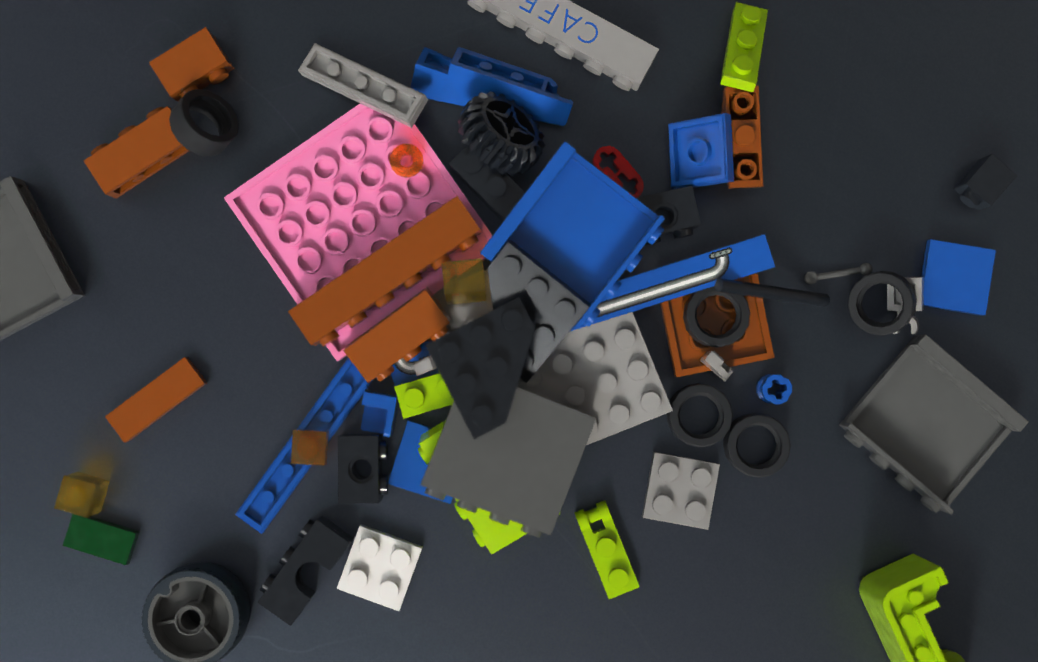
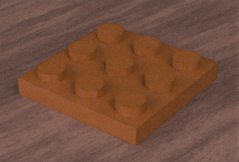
(716, 317)

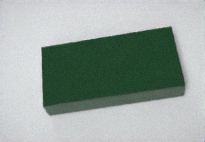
(101, 539)

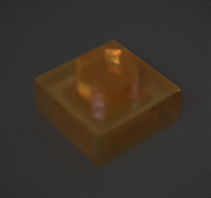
(309, 447)

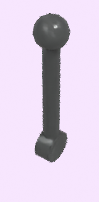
(811, 277)

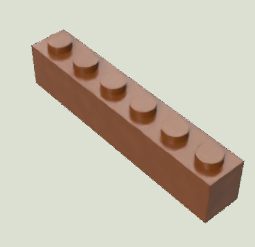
(385, 272)

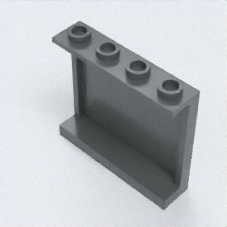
(32, 266)
(930, 422)
(514, 469)

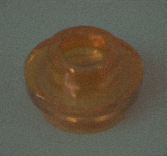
(406, 150)

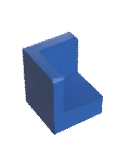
(379, 413)

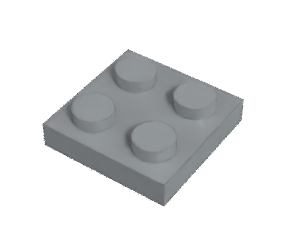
(680, 490)

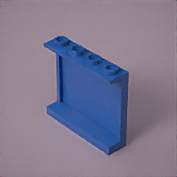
(579, 228)

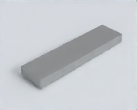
(363, 85)

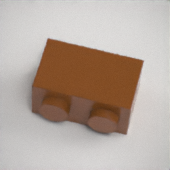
(192, 64)

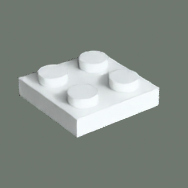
(379, 567)

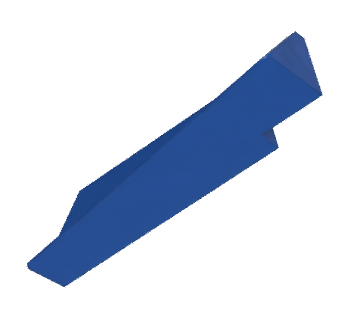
(471, 73)

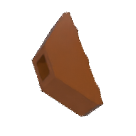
(746, 136)

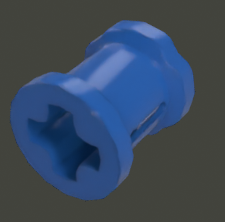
(781, 395)

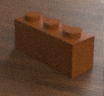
(135, 154)
(398, 336)

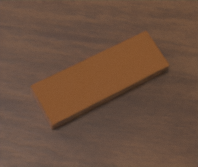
(155, 399)

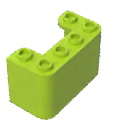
(897, 603)

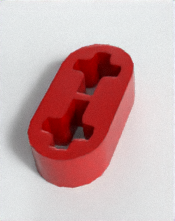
(621, 165)

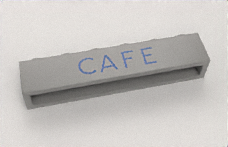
(578, 35)

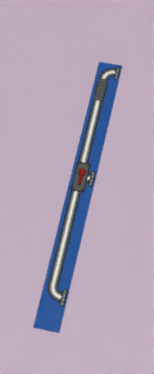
(655, 287)

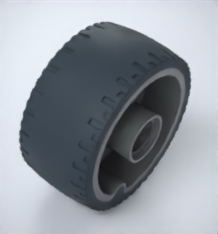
(211, 593)

